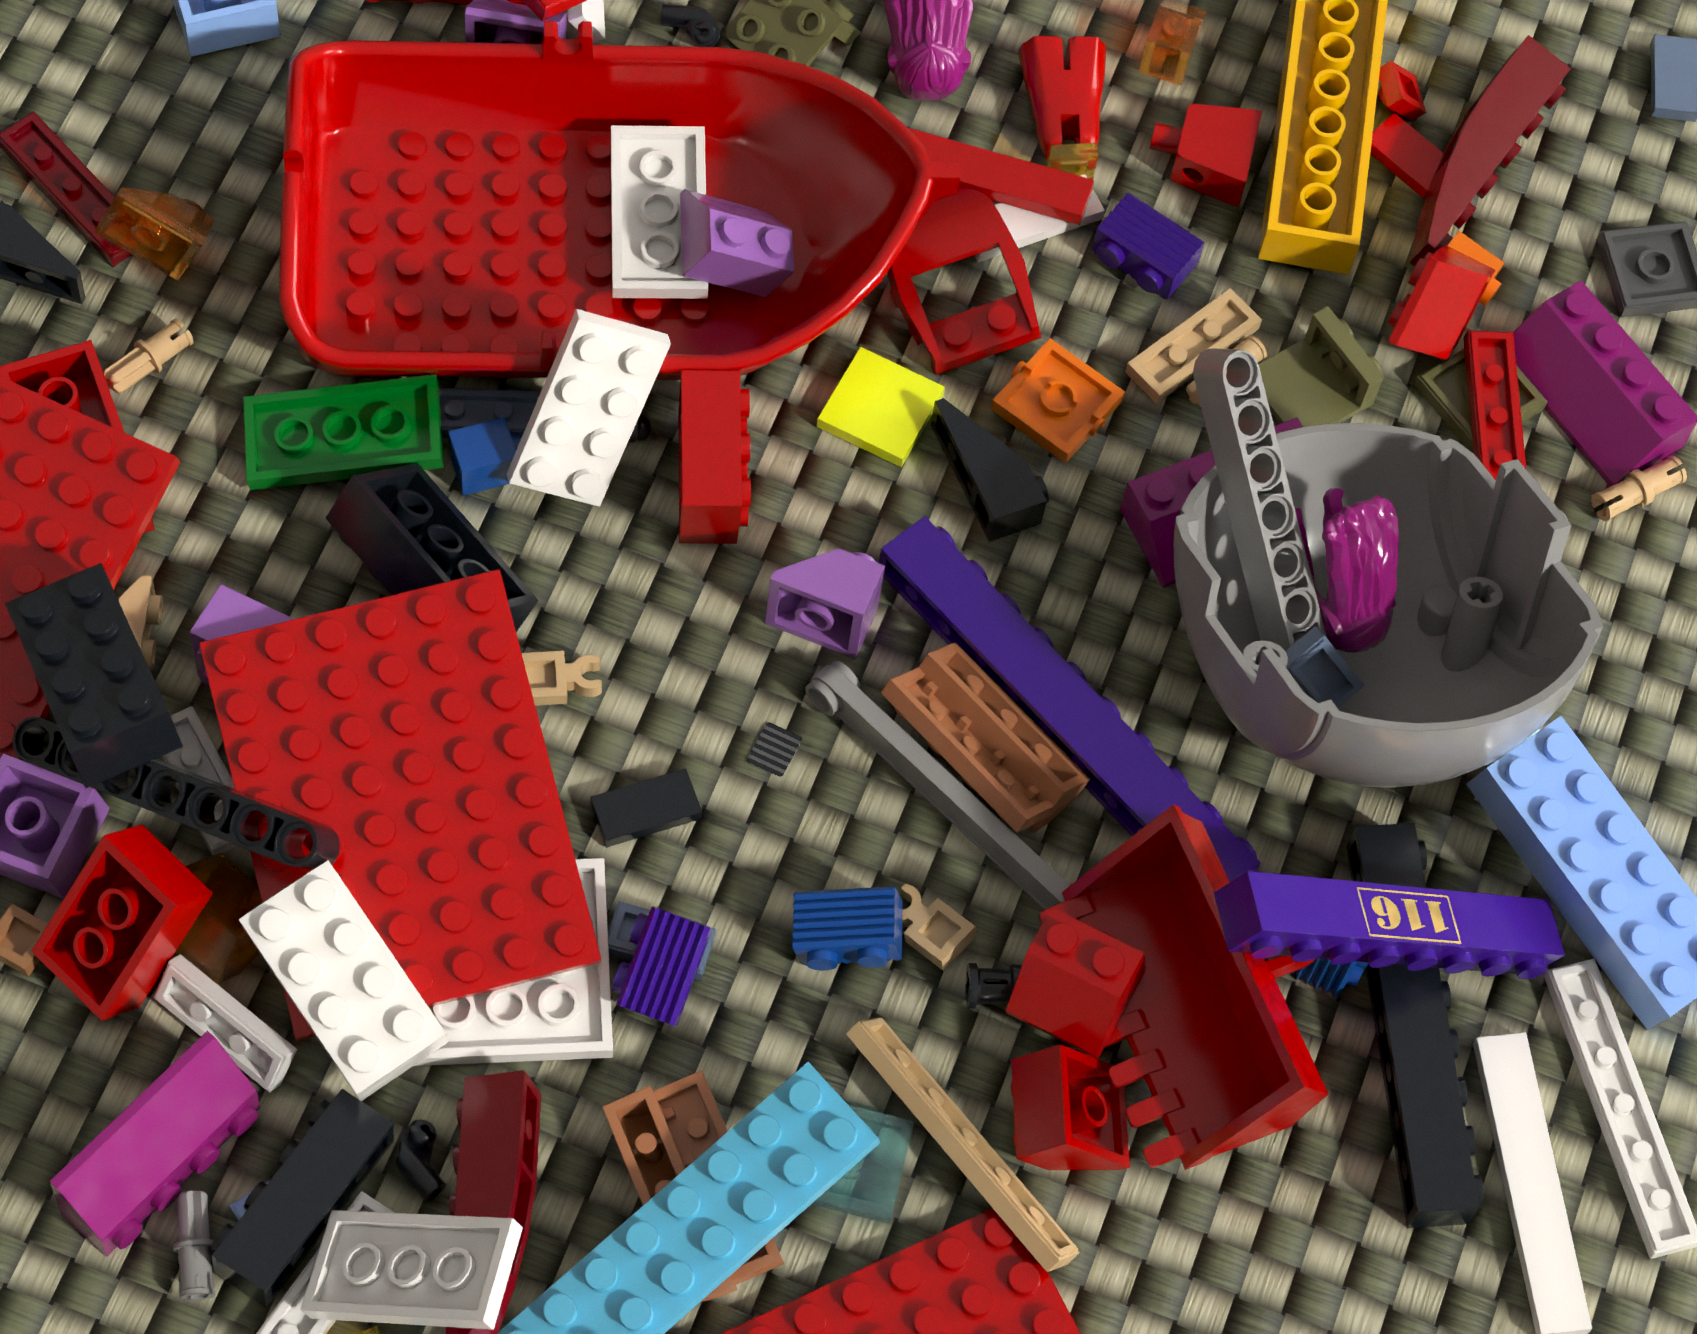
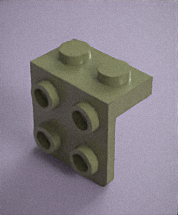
(791, 27)
(1321, 376)

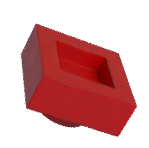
(1400, 91)

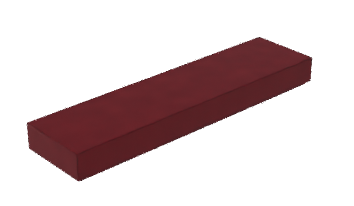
(62, 180)

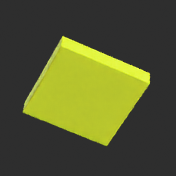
(880, 407)

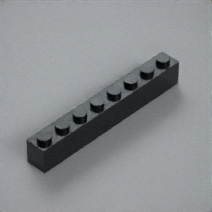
(1418, 1053)

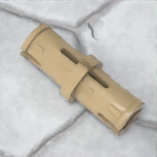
(1639, 488)

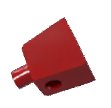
(1211, 149)

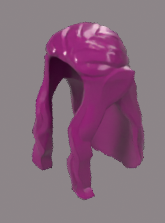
(928, 46)
(1359, 569)

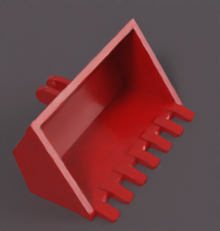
(1203, 1019)

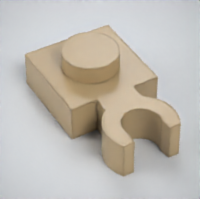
(552, 677)
(935, 930)

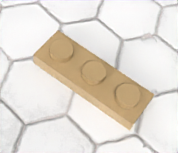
(1172, 358)

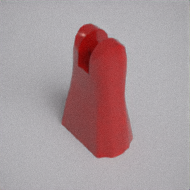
(1064, 92)

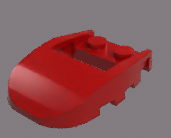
(948, 233)

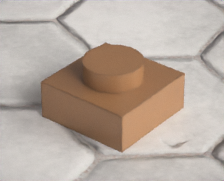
(17, 938)

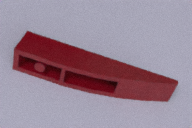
(1486, 140)
(497, 1160)

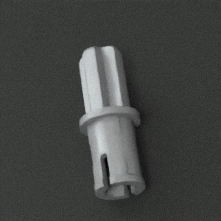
(194, 1247)

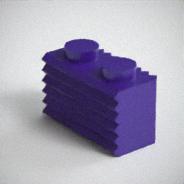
(1147, 246)
(662, 965)

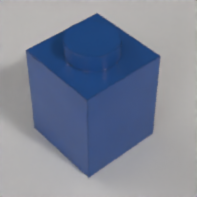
(482, 455)

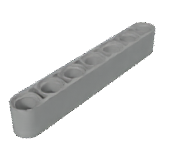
(1266, 542)

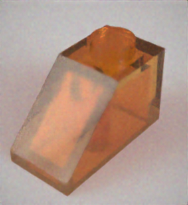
(1172, 41)

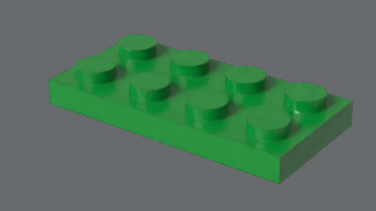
(342, 431)

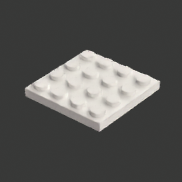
(542, 1018)

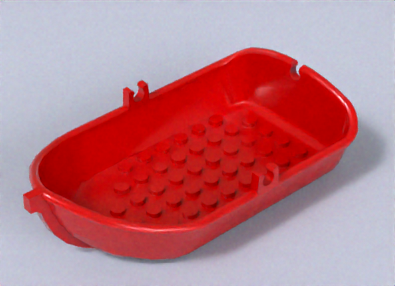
(462, 199)

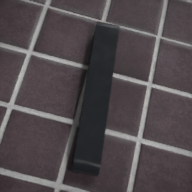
(195, 801)

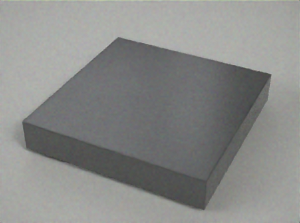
(1650, 268)

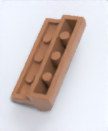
(987, 738)
(662, 1136)

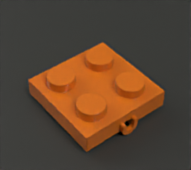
(1057, 400)

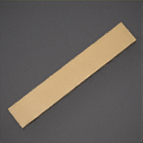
(963, 1143)

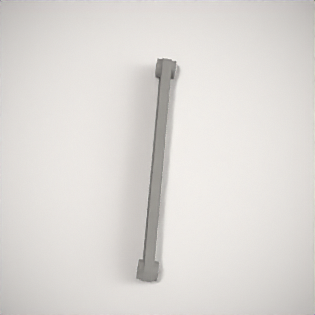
(839, 692)

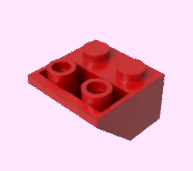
(1442, 302)

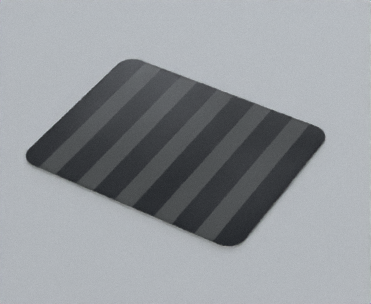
(774, 749)

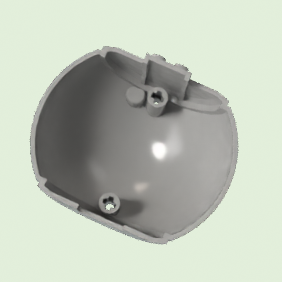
(1480, 628)

